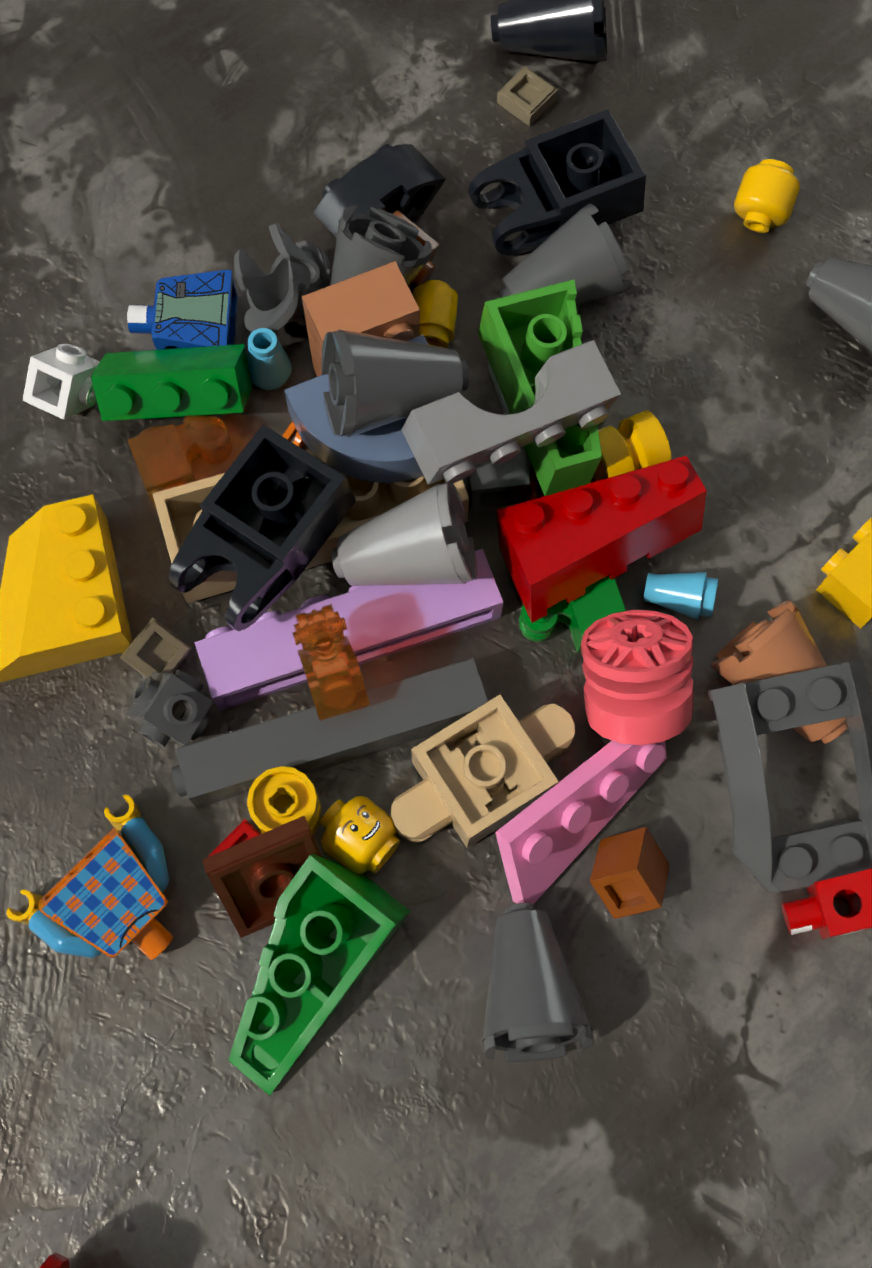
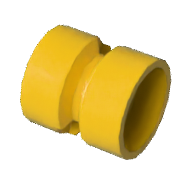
(633, 446)
(281, 797)

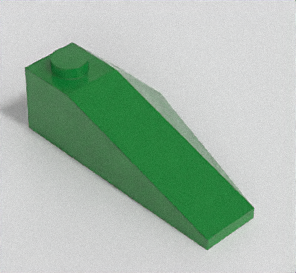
(319, 948)

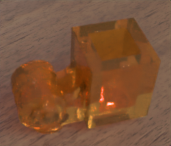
(168, 452)
(329, 663)

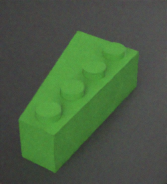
(518, 340)

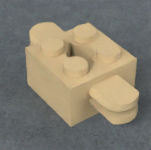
(482, 771)

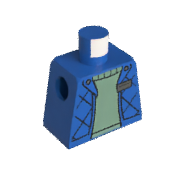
(189, 311)

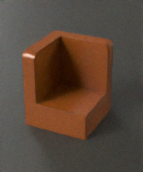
(630, 873)

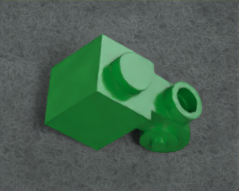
(598, 602)

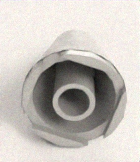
(410, 544)

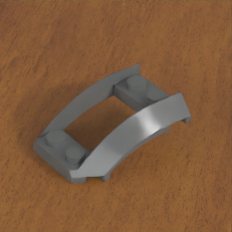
(783, 704)

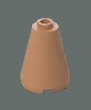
(773, 651)

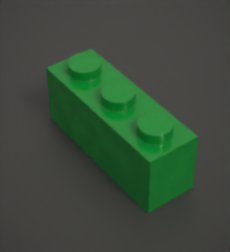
(172, 382)

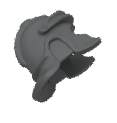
(277, 295)

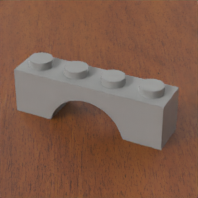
(456, 435)

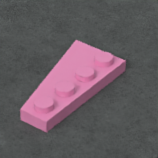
(566, 818)

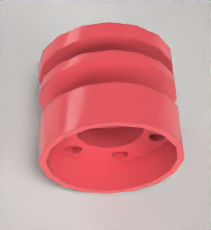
(638, 676)

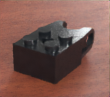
(559, 177)
(254, 536)

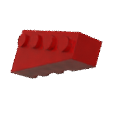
(596, 530)

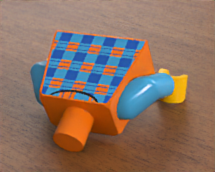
(106, 895)

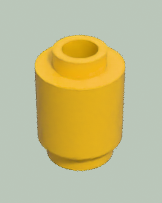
(437, 311)

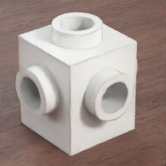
(61, 381)

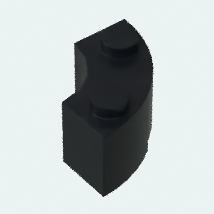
(387, 180)

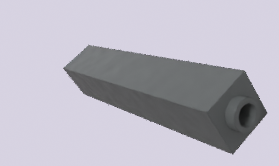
(396, 715)

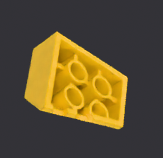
(60, 591)

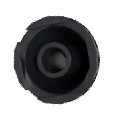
(552, 28)

